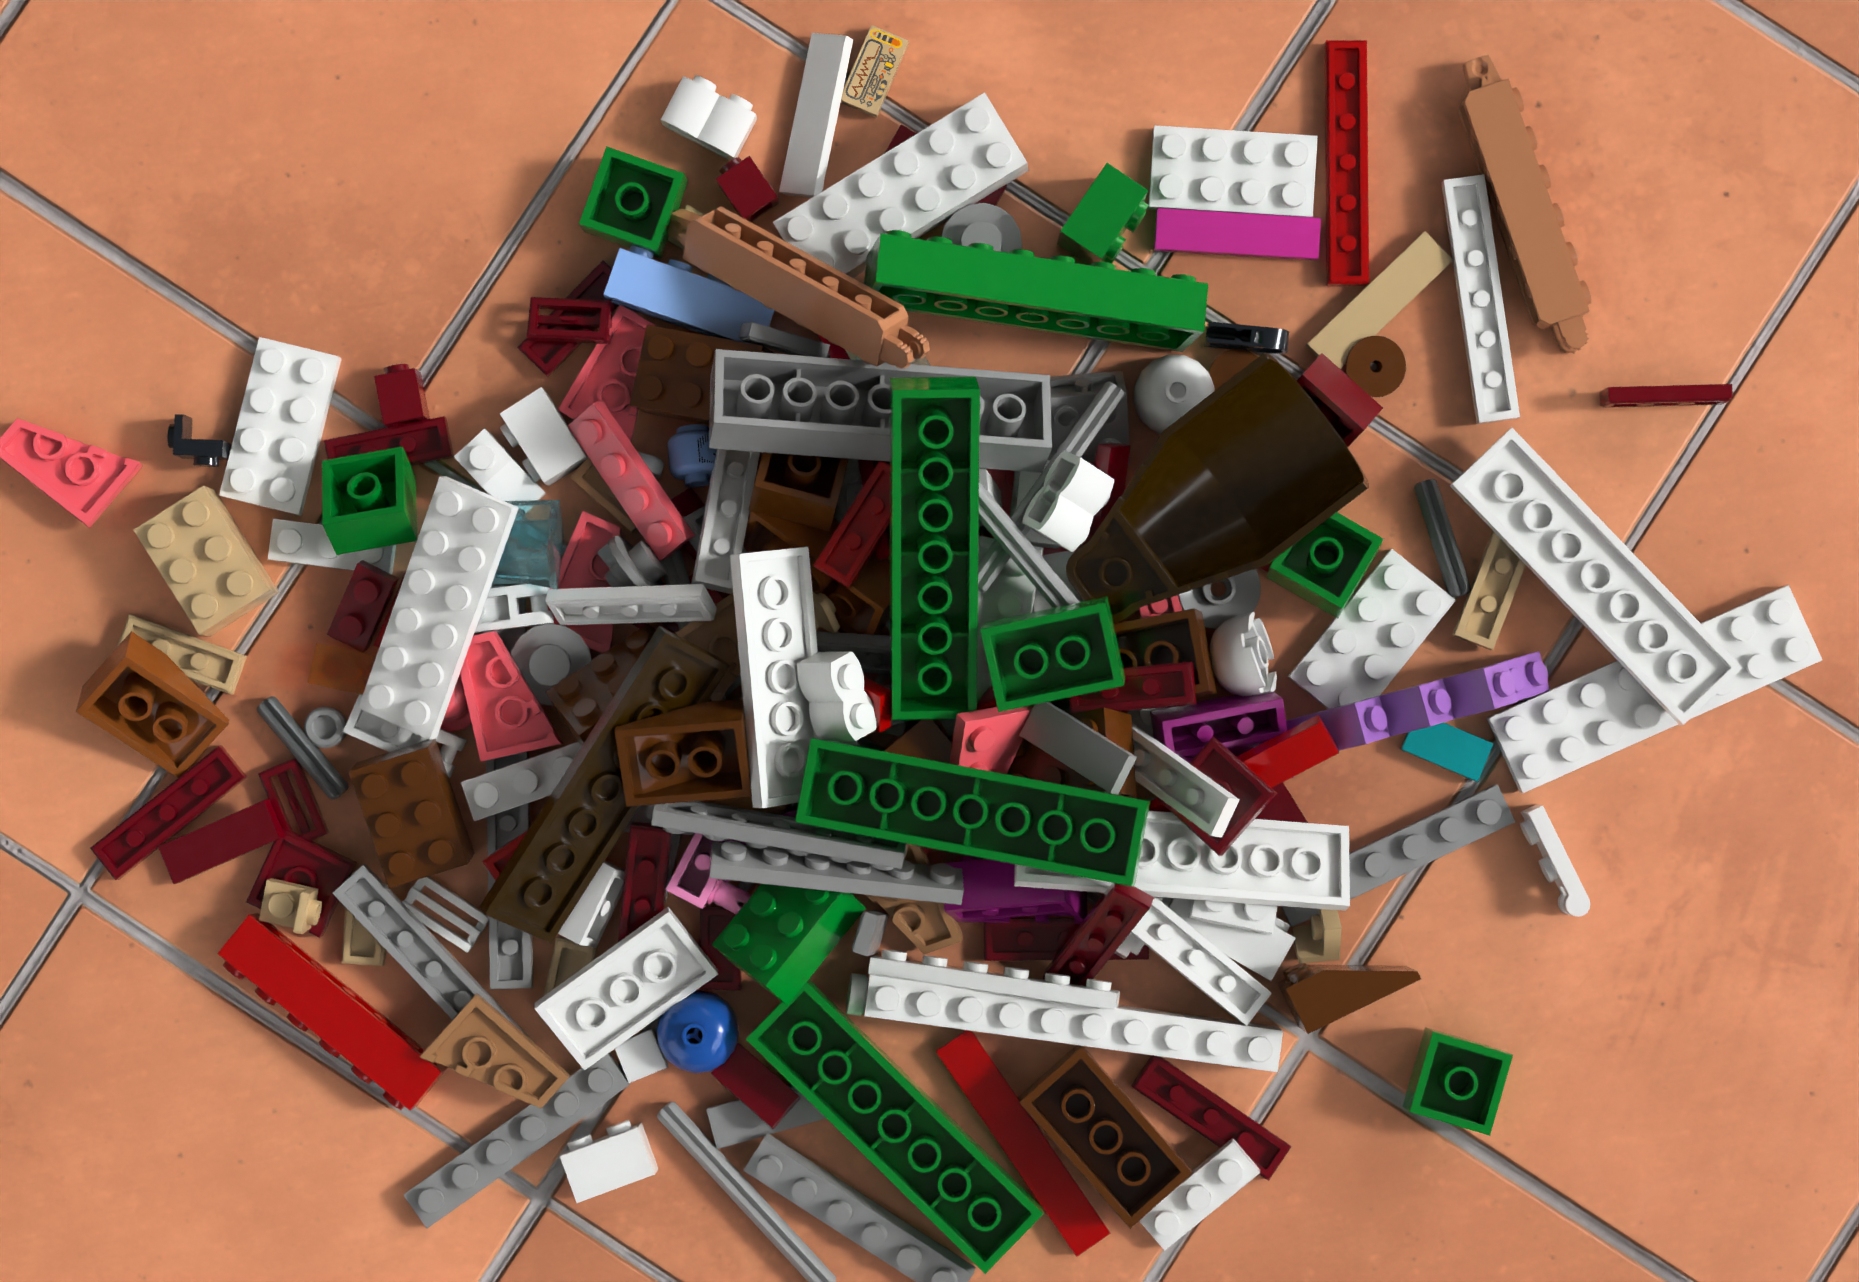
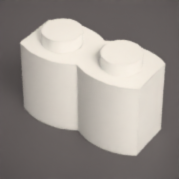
(708, 117)
(1068, 501)
(836, 696)

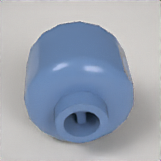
(690, 455)

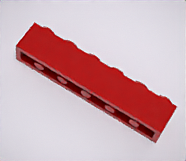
(331, 1011)

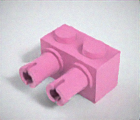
(693, 881)

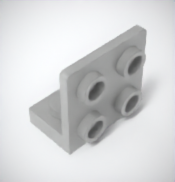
(1071, 398)

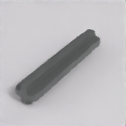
(1442, 538)
(302, 748)

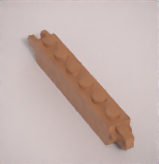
(1523, 205)
(798, 286)

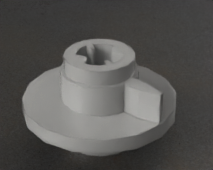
(983, 225)
(631, 564)
(548, 656)

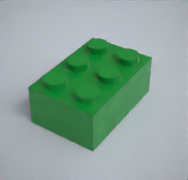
(1052, 654)
(787, 935)

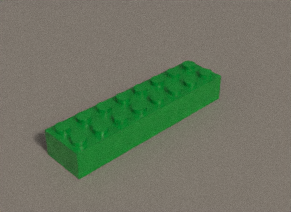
(1037, 291)
(934, 546)
(973, 811)
(896, 1125)

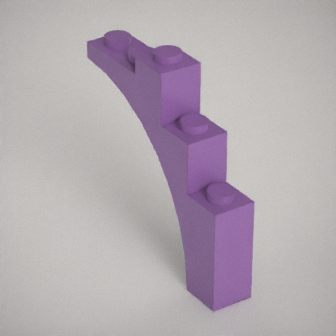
(1433, 702)

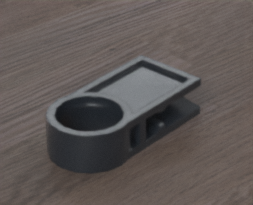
(1246, 338)

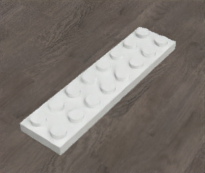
(1596, 576)
(1613, 711)
(1265, 865)

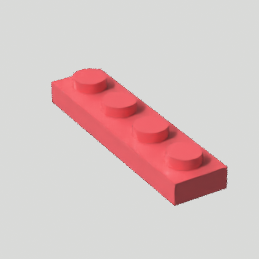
(630, 480)

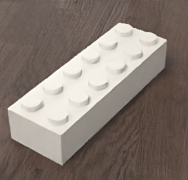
(908, 187)

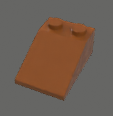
(151, 706)

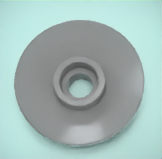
(1239, 598)

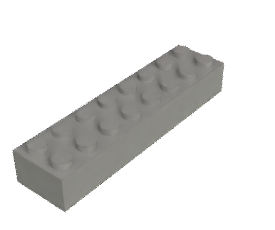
(845, 408)

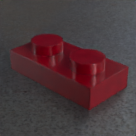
(362, 606)

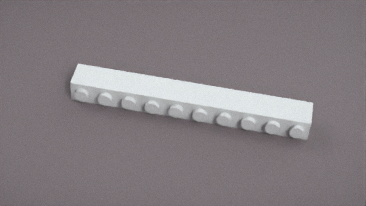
(1068, 1023)

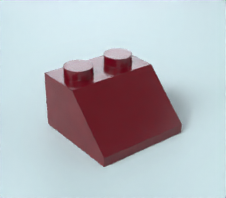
(1339, 398)

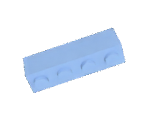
(680, 296)

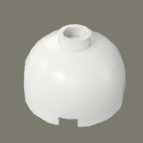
(1169, 390)
(1241, 656)

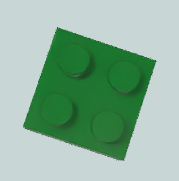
(633, 201)
(1103, 216)
(369, 500)
(1327, 563)
(1457, 1081)

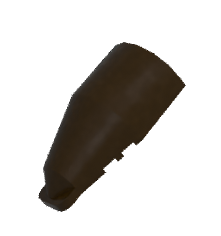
(1220, 493)

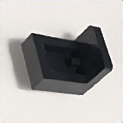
(204, 452)

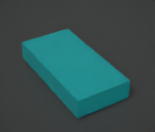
(1449, 749)

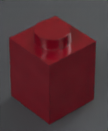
(746, 188)
(401, 395)

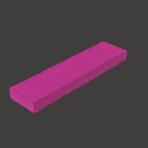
(1237, 234)

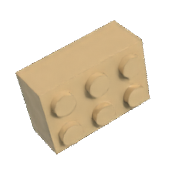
(206, 561)

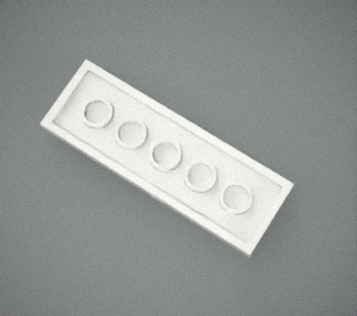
(438, 607)
(774, 635)

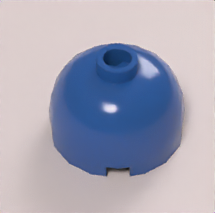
(714, 1019)

